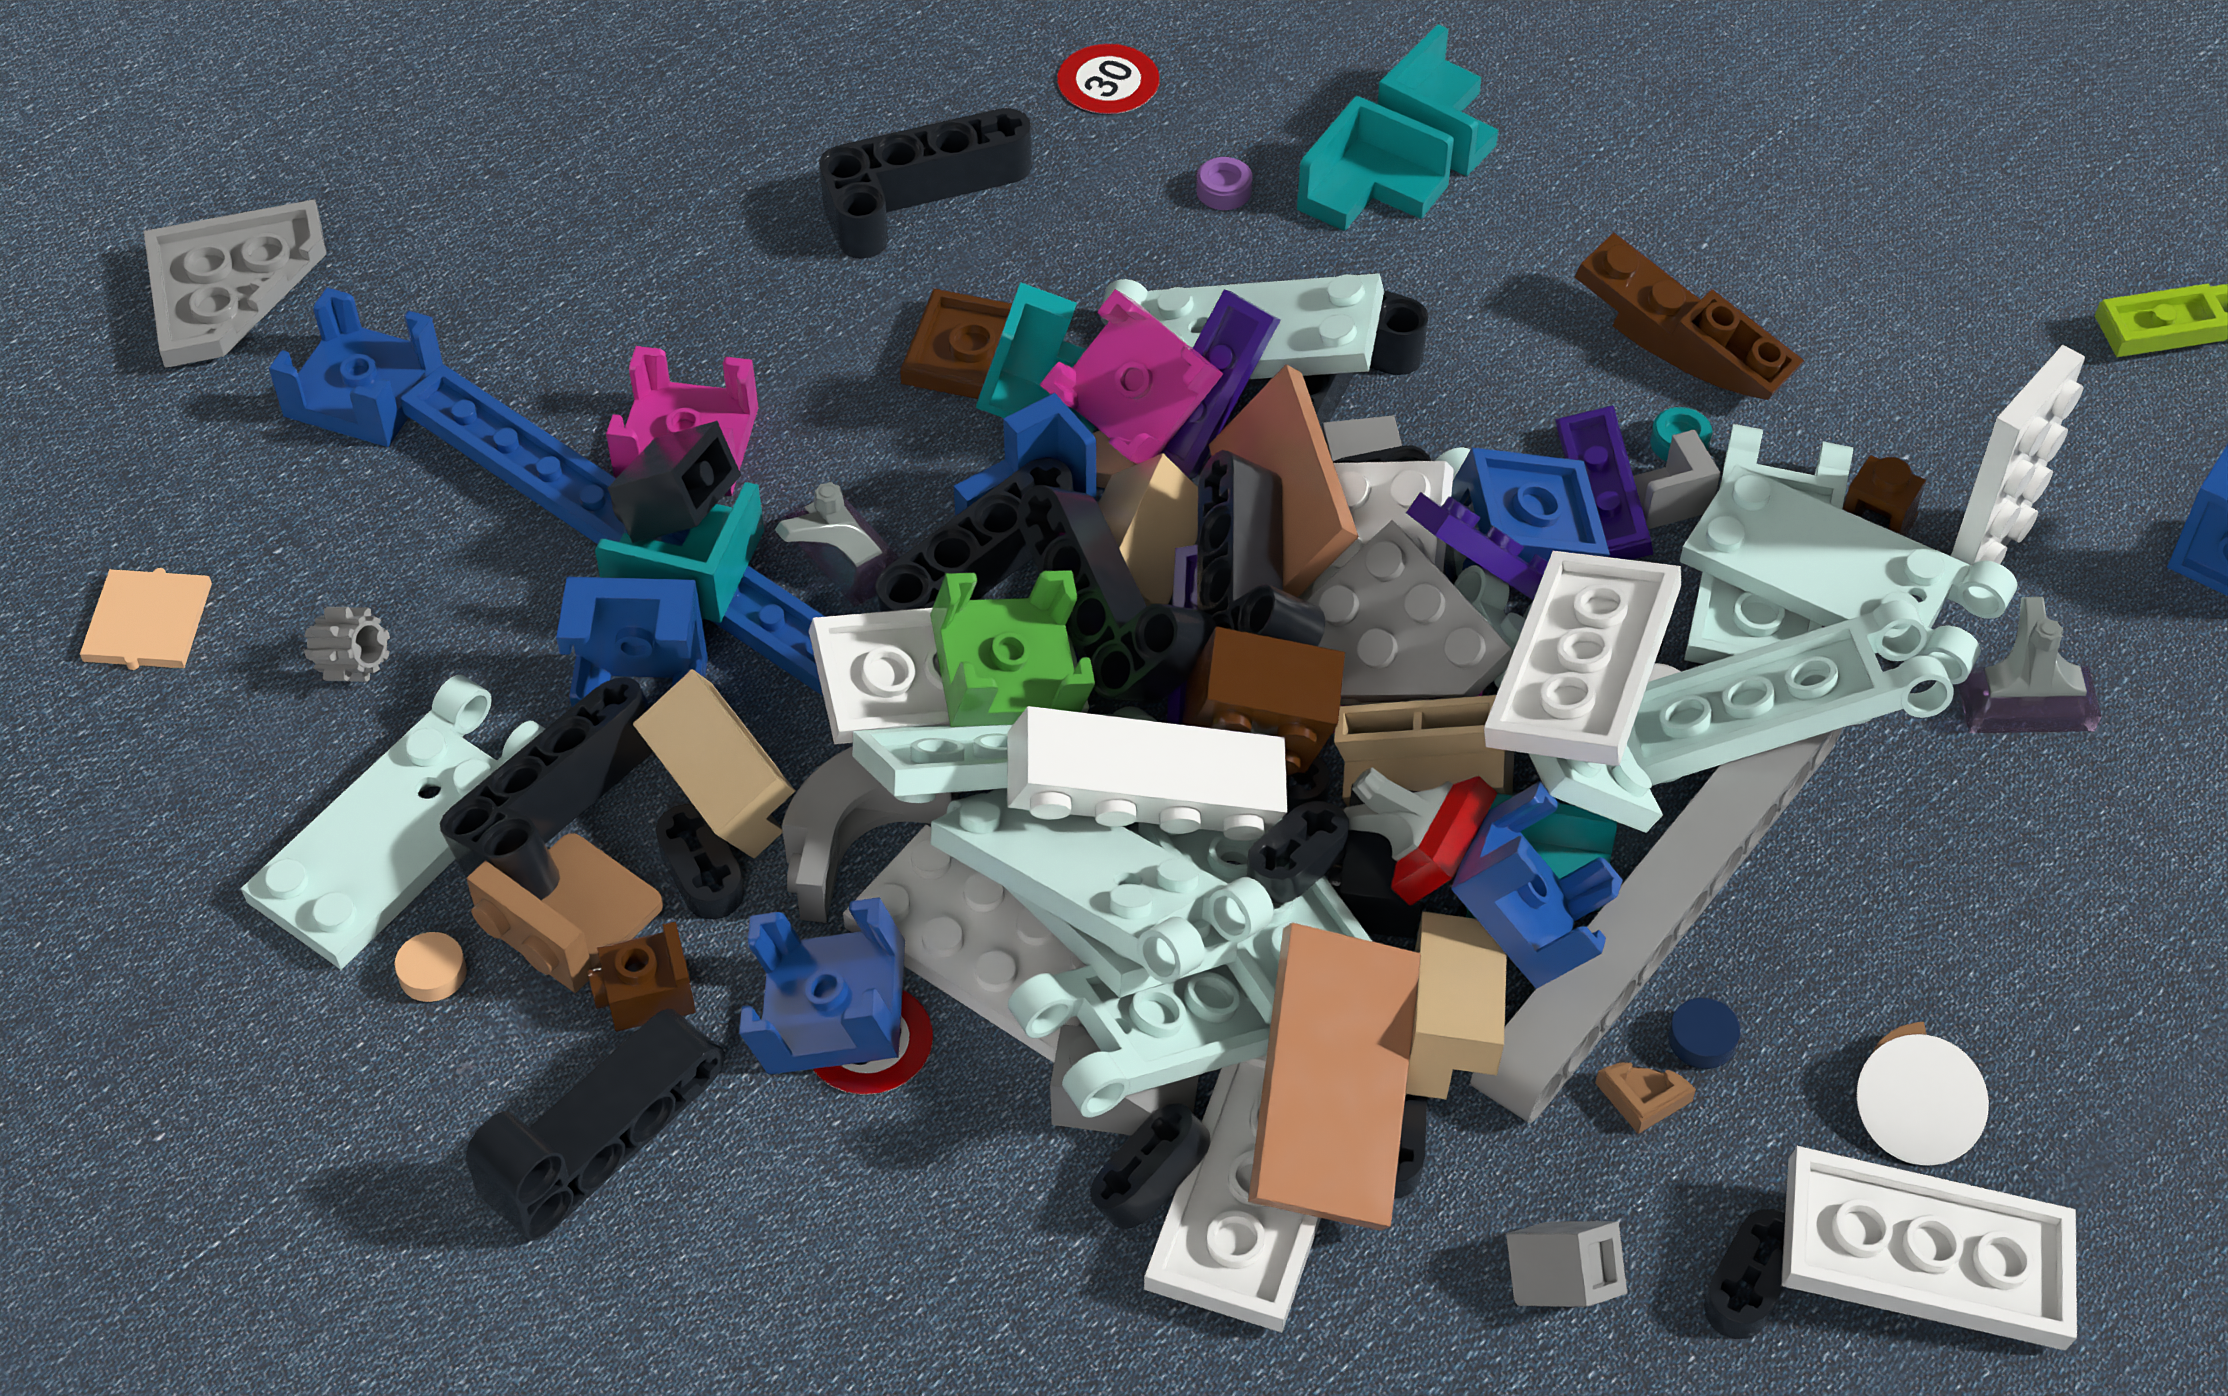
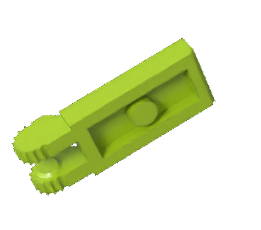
(2165, 319)

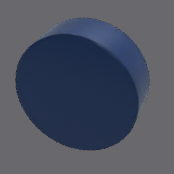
(1704, 1033)

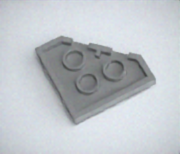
(226, 274)
(1406, 626)

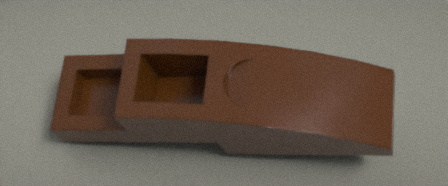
(1694, 334)

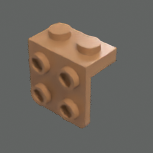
(589, 908)

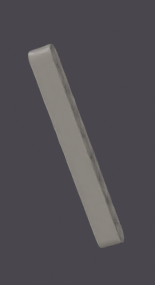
(1647, 921)

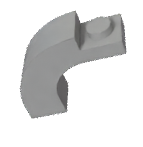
(829, 815)

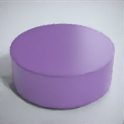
(1224, 183)

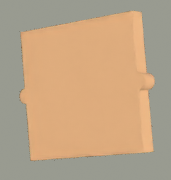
(146, 619)

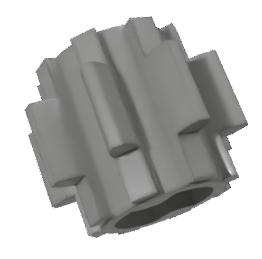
(347, 644)

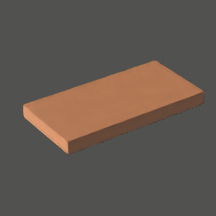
(1285, 437)
(1335, 1077)

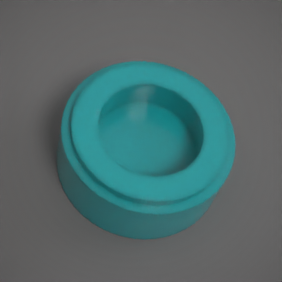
(1676, 421)

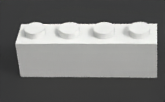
(1146, 773)

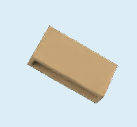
(1150, 515)
(1422, 744)
(716, 763)
(1457, 1004)

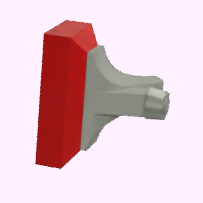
(1424, 827)

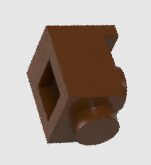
(1887, 489)
(642, 978)

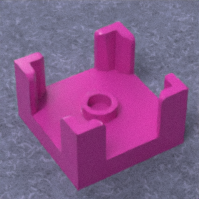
(1134, 380)
(669, 407)

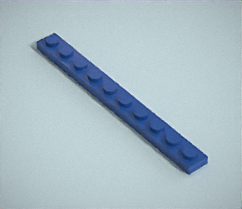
(578, 494)

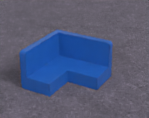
(1034, 433)

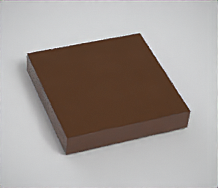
(954, 343)

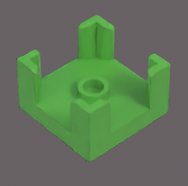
(1007, 651)

